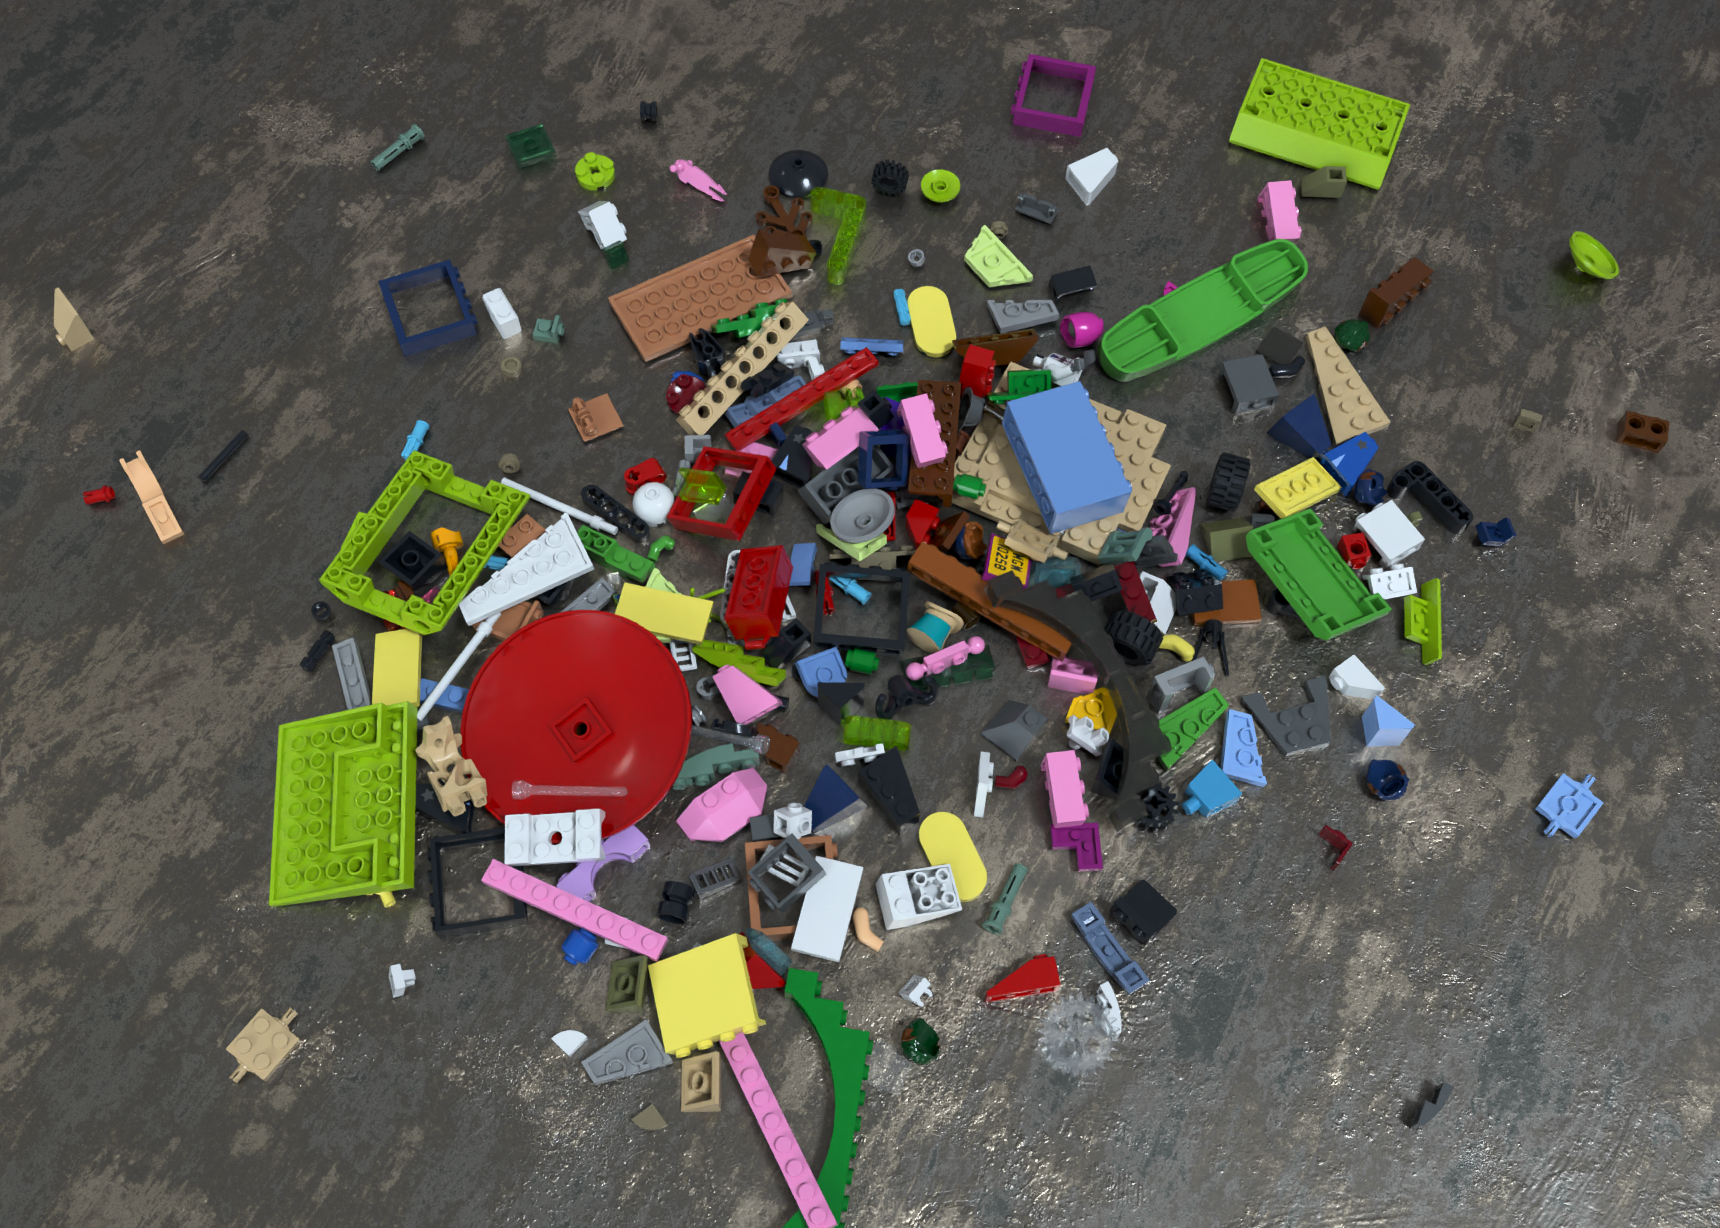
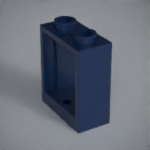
(880, 437)

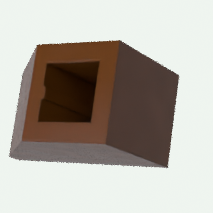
(782, 748)

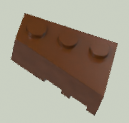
(780, 253)

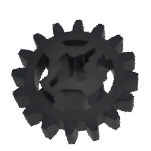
(1164, 803)

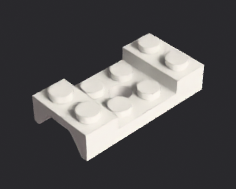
(530, 838)

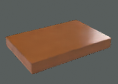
(1239, 604)

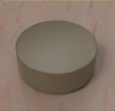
(511, 367)

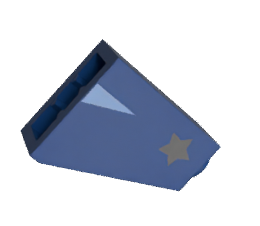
(1350, 460)

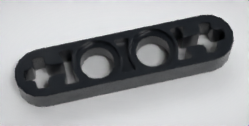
(617, 511)

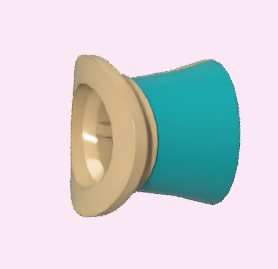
(934, 628)

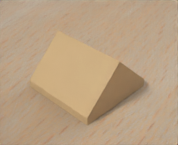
(701, 1083)

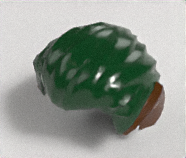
(1352, 334)
(920, 1042)

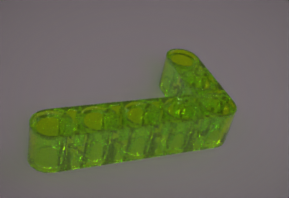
(852, 211)

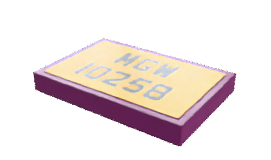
(1003, 559)

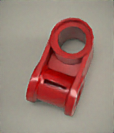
(644, 473)

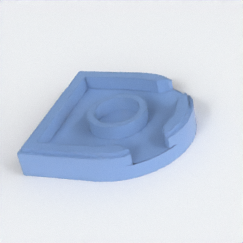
(821, 667)

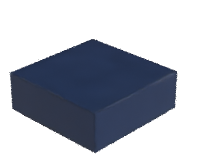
(777, 435)

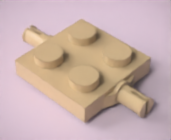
(1031, 541)
(263, 1045)

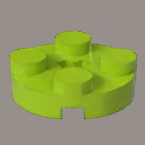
(593, 162)

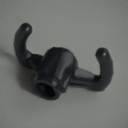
(904, 695)

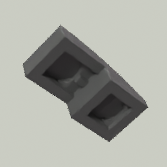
(1428, 1110)

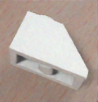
(1355, 680)

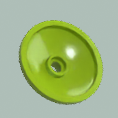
(1592, 256)

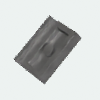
(1156, 552)

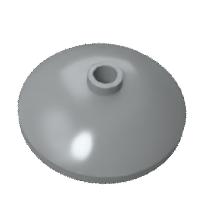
(862, 515)

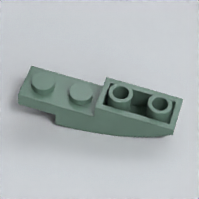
(722, 759)

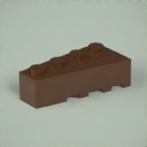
(1394, 293)

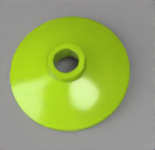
(940, 185)

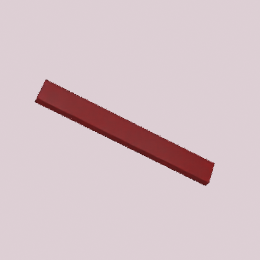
(801, 399)

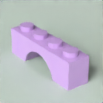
(623, 846)

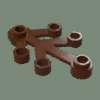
(785, 220)

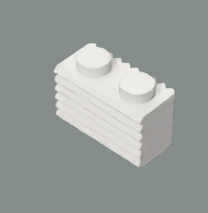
(501, 313)

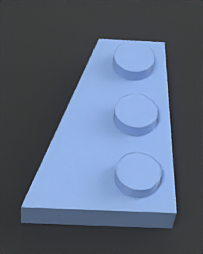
(1239, 750)

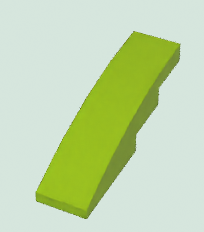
(731, 654)

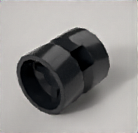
(675, 903)

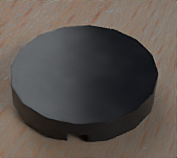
(733, 727)

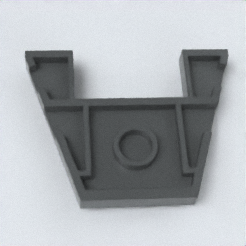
(1297, 727)

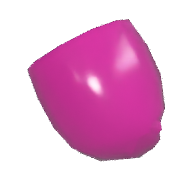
(1087, 329)

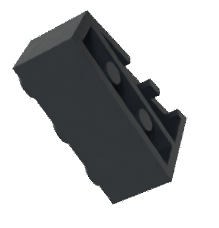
(891, 790)

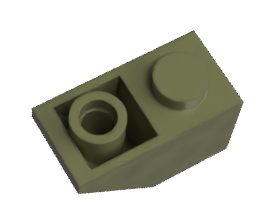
(1325, 182)

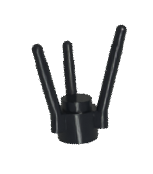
(1213, 633)

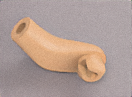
(863, 930)

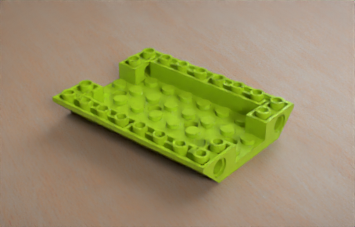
(1316, 133)

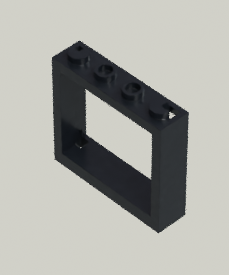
(844, 642)
(436, 877)

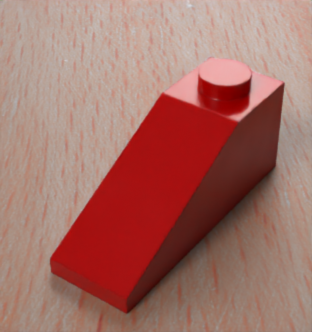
(1032, 978)

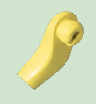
(1178, 645)

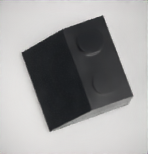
(414, 561)

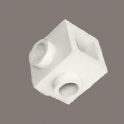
(793, 820)

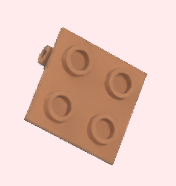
(594, 416)
(520, 536)

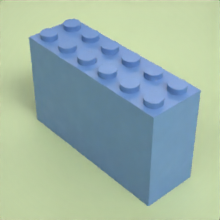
(1066, 457)

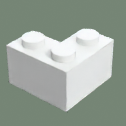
(603, 222)

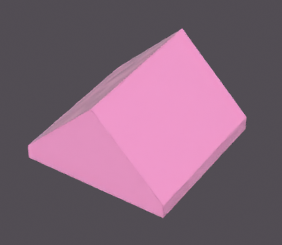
(1072, 675)

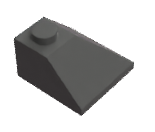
(1015, 728)

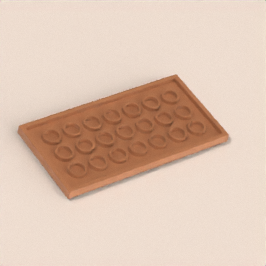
(693, 297)

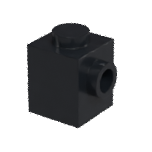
(876, 409)

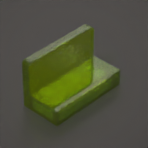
(701, 486)

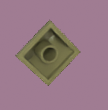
(1227, 539)
(628, 985)

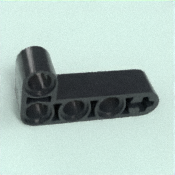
(1453, 516)

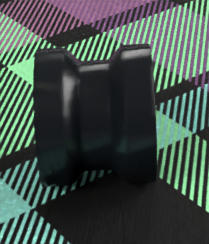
(648, 111)

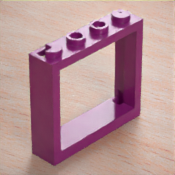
(1046, 120)

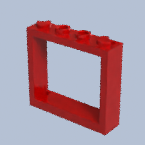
(747, 503)

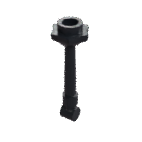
(1162, 505)

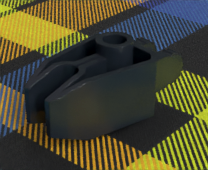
(707, 353)

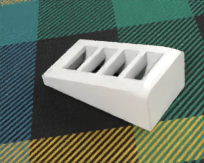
(688, 667)

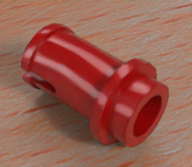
(99, 495)

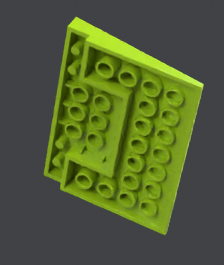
(345, 805)

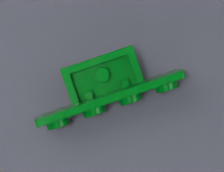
(1022, 384)

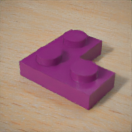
(1084, 839)

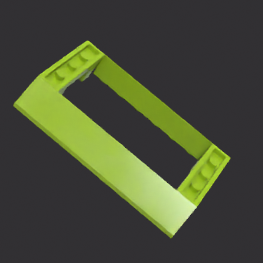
(420, 472)

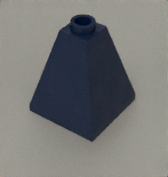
(1303, 429)
(831, 800)

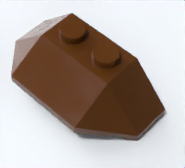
(1006, 346)

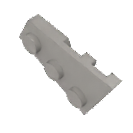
(1016, 316)
(627, 1055)

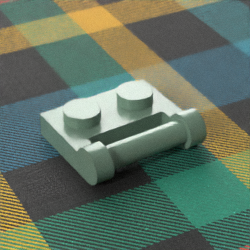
(1124, 546)

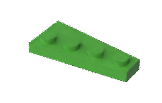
(1190, 723)

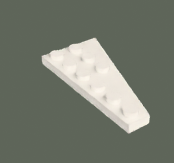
(535, 569)

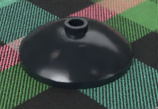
(798, 173)

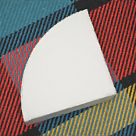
(569, 1041)

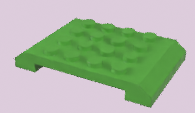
(1314, 576)

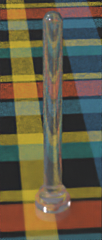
(759, 743)
(521, 790)

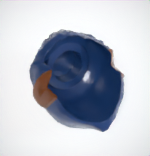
(1370, 488)
(1387, 779)

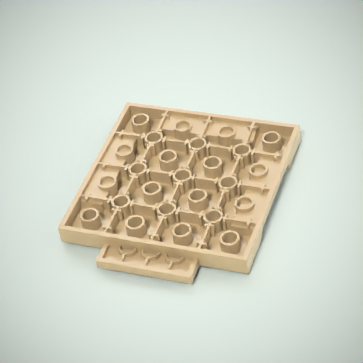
(1010, 497)

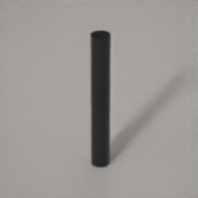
(225, 453)

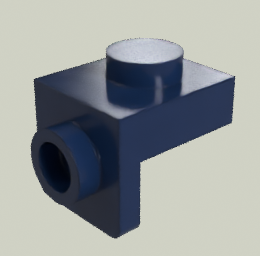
(1495, 533)

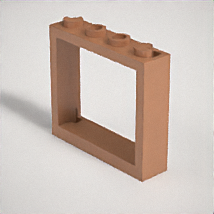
(753, 848)

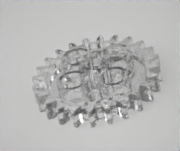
(1057, 1039)

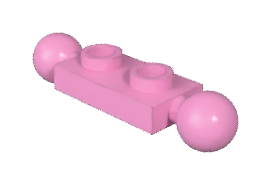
(944, 658)

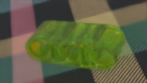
(873, 731)

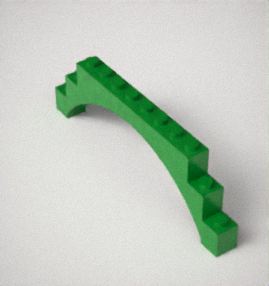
(846, 1056)

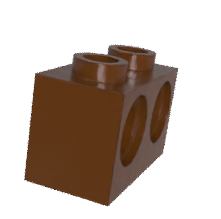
(1642, 431)

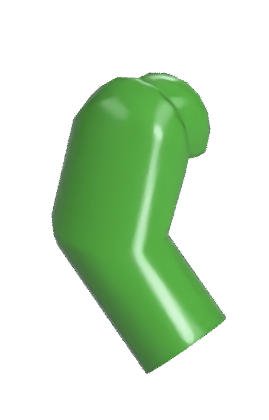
(655, 548)

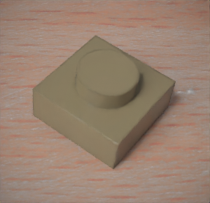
(1527, 420)

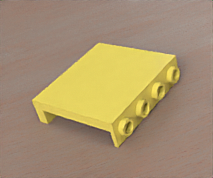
(704, 996)

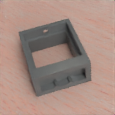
(772, 858)

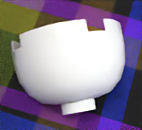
(653, 503)

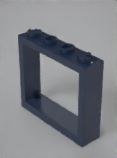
(437, 336)

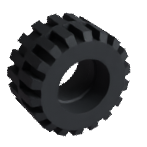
(1228, 481)
(1134, 637)

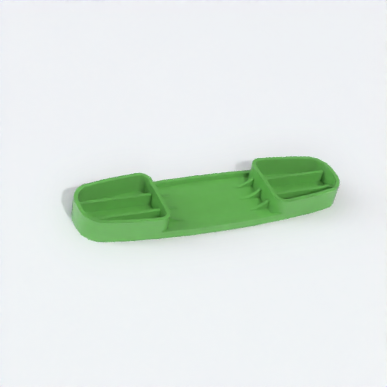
(1202, 310)

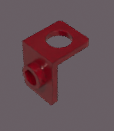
(1337, 839)

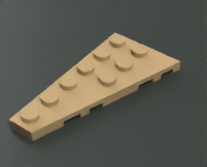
(1343, 393)

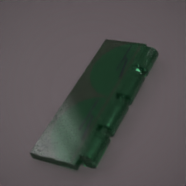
(980, 664)

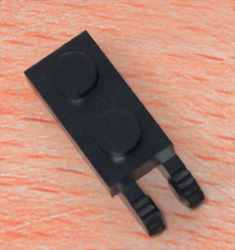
(767, 379)

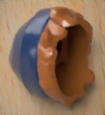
(970, 542)

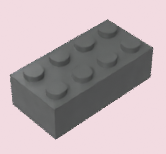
(840, 480)

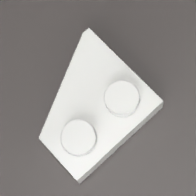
(849, 757)
(984, 783)

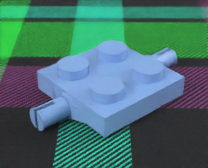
(1569, 805)

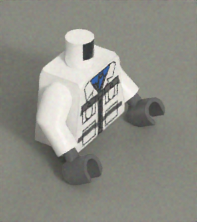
(1063, 369)

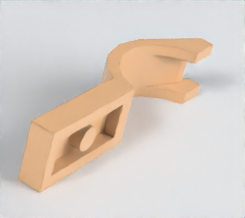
(152, 498)

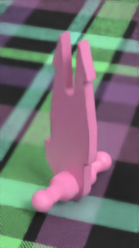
(695, 176)

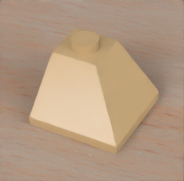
(69, 324)

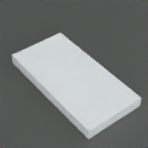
(828, 911)

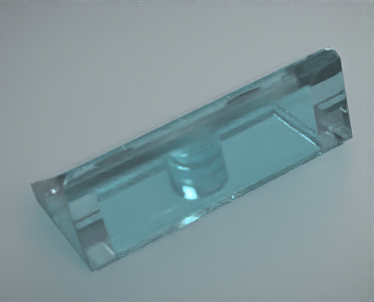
(768, 951)

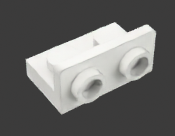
(797, 353)
(1392, 582)

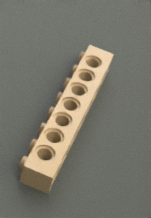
(793, 321)

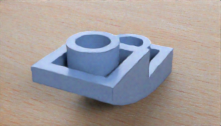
(802, 561)

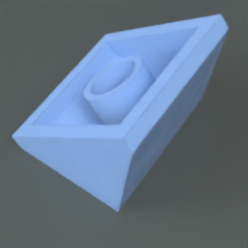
(1384, 724)

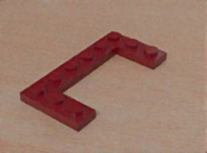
(1133, 595)

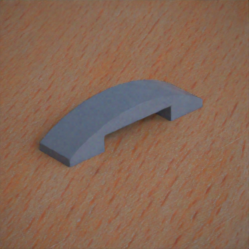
(1108, 950)

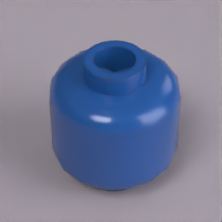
(579, 946)

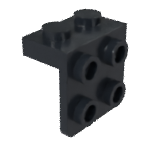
(1196, 591)
(1143, 911)

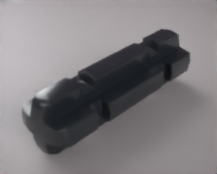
(317, 650)

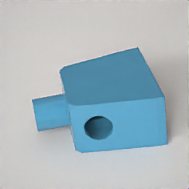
(1210, 792)

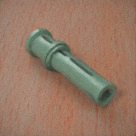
(403, 140)
(1001, 909)

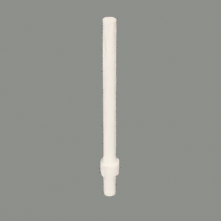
(595, 521)
(483, 630)

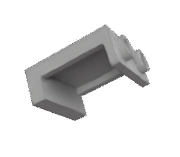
(1177, 679)

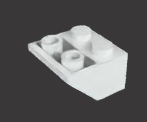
(1161, 599)

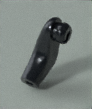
(1287, 370)

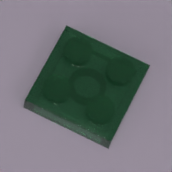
(530, 146)

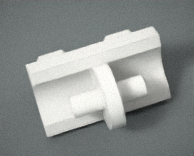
(1083, 735)

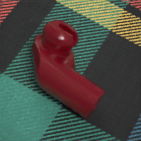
(1014, 780)

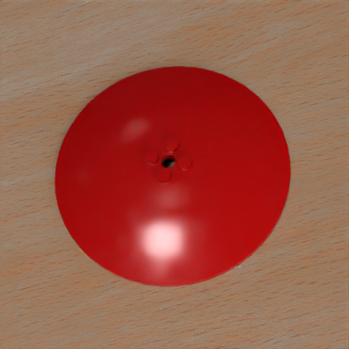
(569, 674)

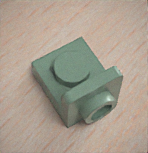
(549, 330)

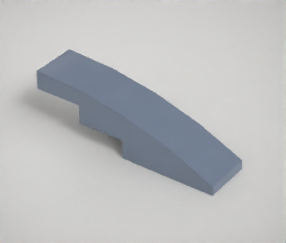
(752, 406)

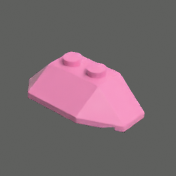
(724, 807)

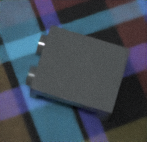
(1249, 383)

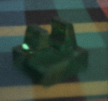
(615, 254)

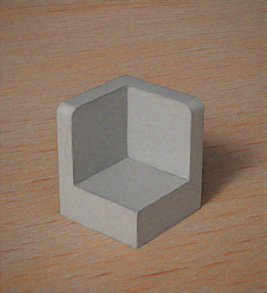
(694, 446)

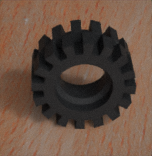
(891, 170)

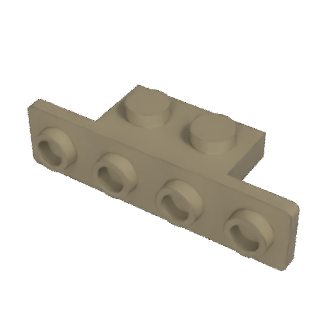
(882, 557)

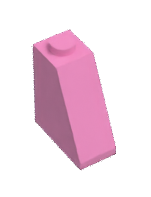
(744, 695)

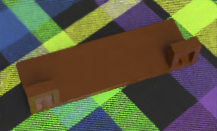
(939, 477)

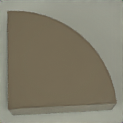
(649, 1119)

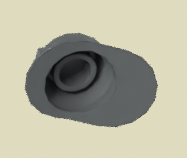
(970, 409)

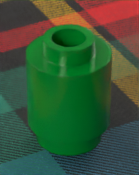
(969, 486)
(862, 661)

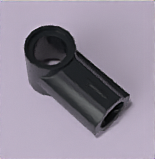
(1277, 608)

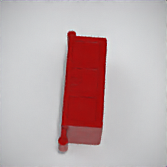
(758, 595)

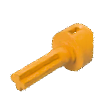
(449, 543)

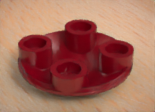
(682, 392)

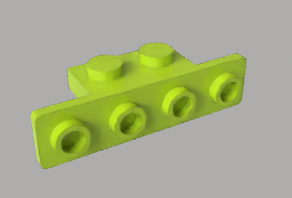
(1423, 620)

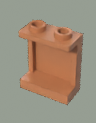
(514, 619)

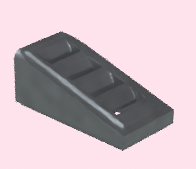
(719, 885)

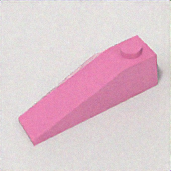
(1177, 525)

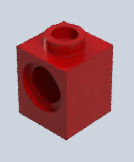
(1355, 543)

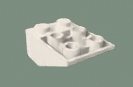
(917, 895)

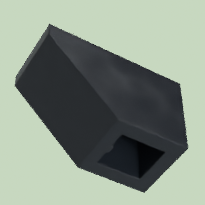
(790, 643)

